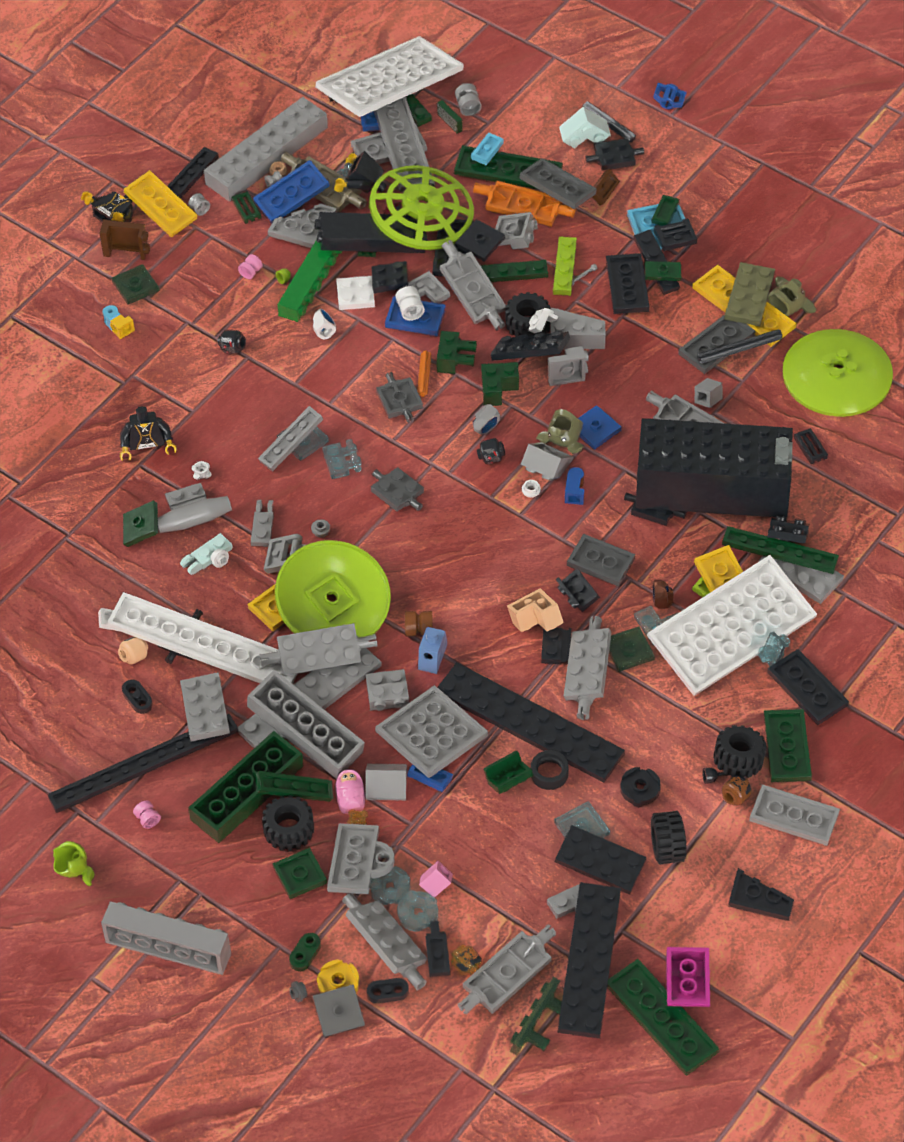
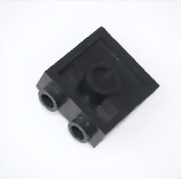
(788, 530)

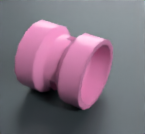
(250, 266)
(148, 816)

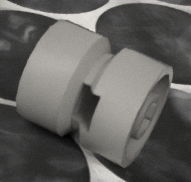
(468, 99)

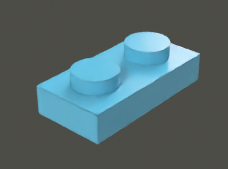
(487, 148)

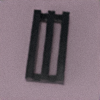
(815, 457)

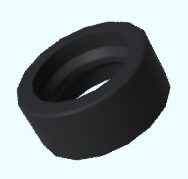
(552, 782)

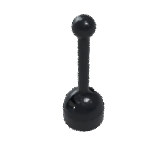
(710, 775)

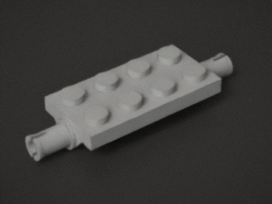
(472, 286)
(678, 409)
(318, 649)
(587, 666)
(387, 938)
(507, 971)

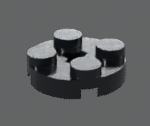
(637, 796)

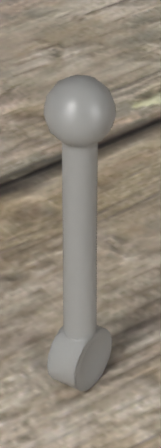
(593, 268)

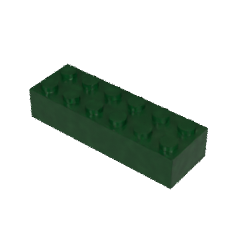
(235, 794)

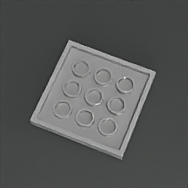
(431, 731)

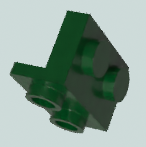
(507, 772)

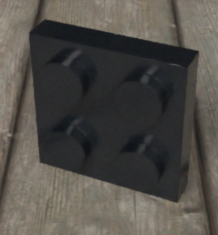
(389, 276)

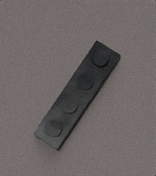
(192, 172)
(651, 252)

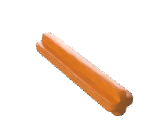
(424, 372)

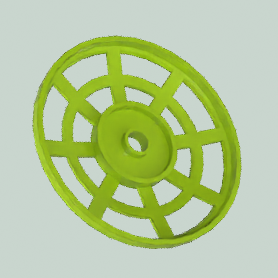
(418, 210)

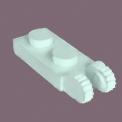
(202, 556)

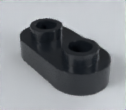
(137, 698)
(387, 989)

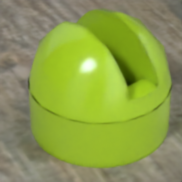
(283, 275)

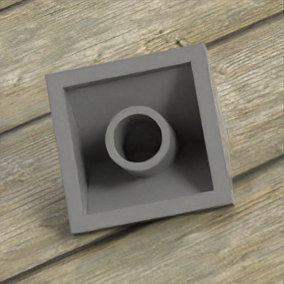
(386, 781)

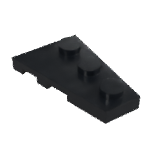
(755, 897)

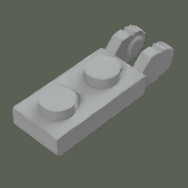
(262, 525)

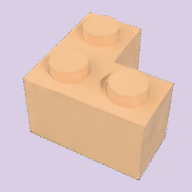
(535, 609)

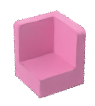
(436, 879)

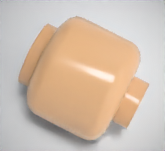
(133, 650)

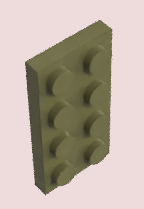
(750, 294)

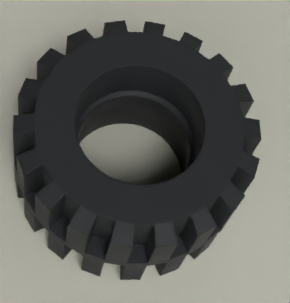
(522, 306)
(739, 751)
(292, 836)
(668, 837)

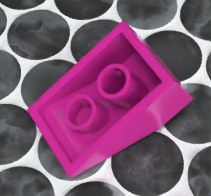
(688, 976)

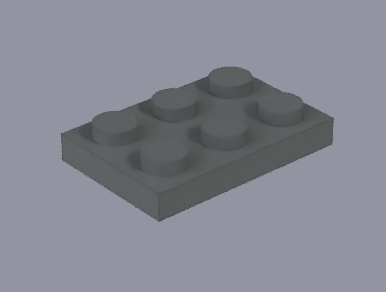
(601, 560)

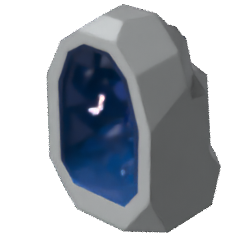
(486, 419)

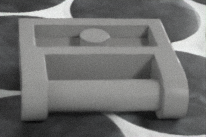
(278, 551)

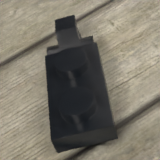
(437, 951)

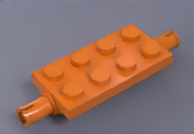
(513, 199)

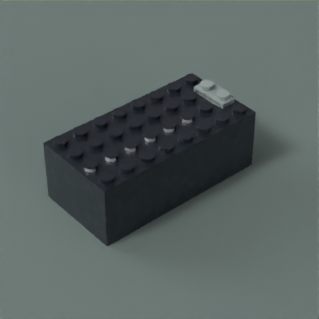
(714, 468)

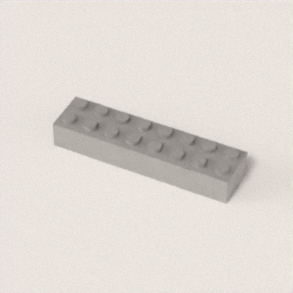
(255, 154)

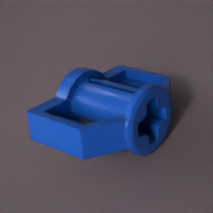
(671, 91)

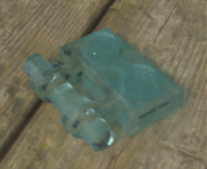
(336, 461)

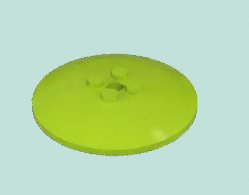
(835, 391)
(337, 570)

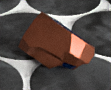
(662, 594)

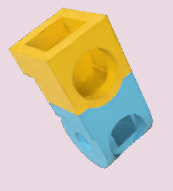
(117, 323)

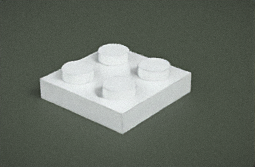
(355, 292)

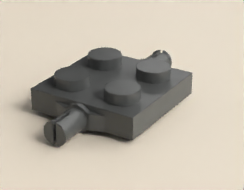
(399, 397)
(397, 489)

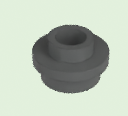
(298, 991)

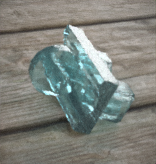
(773, 648)

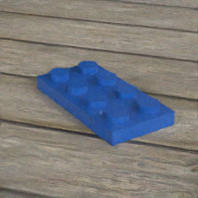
(291, 191)

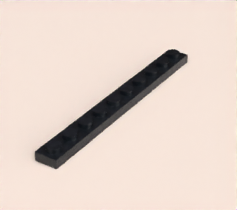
(131, 769)

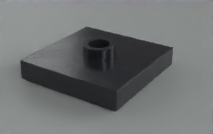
(480, 240)

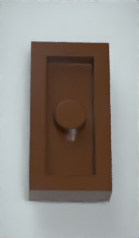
(605, 186)

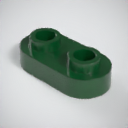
(305, 950)

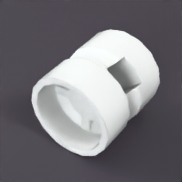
(410, 303)

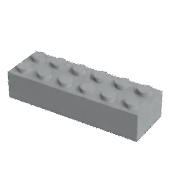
(305, 724)
(166, 937)

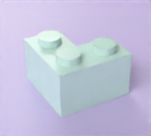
(584, 126)

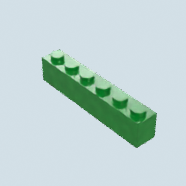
(306, 282)

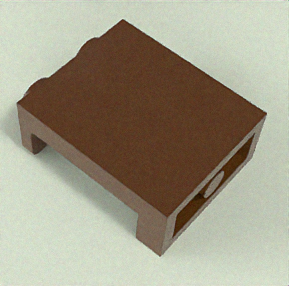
(124, 237)

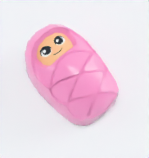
(350, 791)

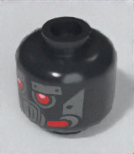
(232, 341)
(491, 451)

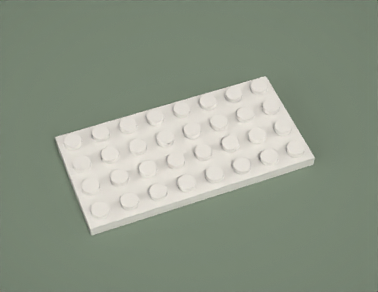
(389, 76)
(731, 625)

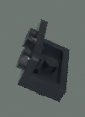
(578, 589)

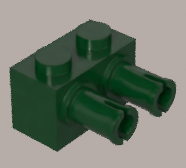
(448, 352)

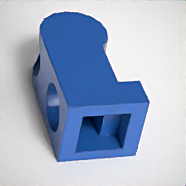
(574, 482)

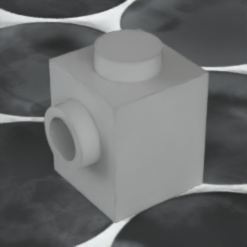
(708, 392)

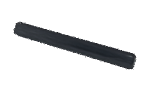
(739, 346)

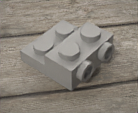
(517, 229)
(568, 367)
(387, 690)

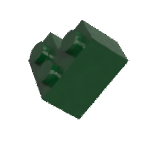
(498, 378)

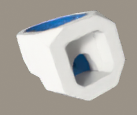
(323, 324)

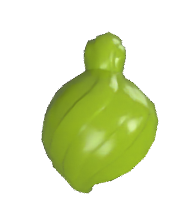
(71, 861)

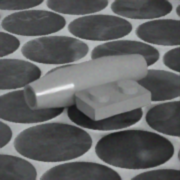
(191, 508)

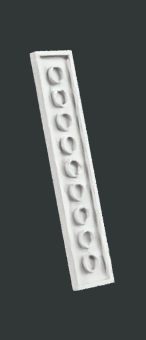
(193, 638)

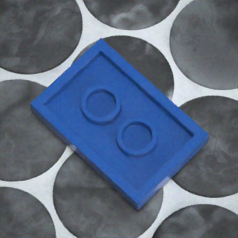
(427, 324)

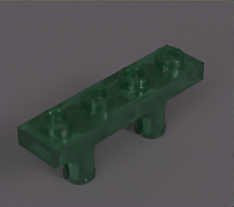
(528, 1023)

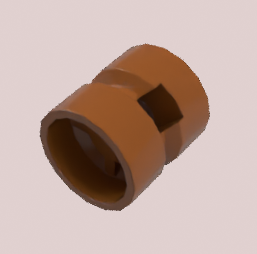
(417, 623)

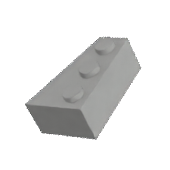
(582, 329)

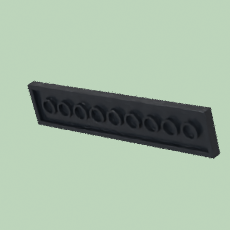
(531, 722)

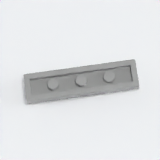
(290, 438)

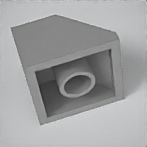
(546, 460)

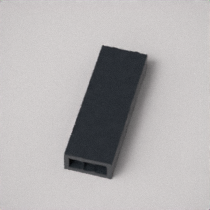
(360, 233)

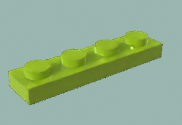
(564, 266)

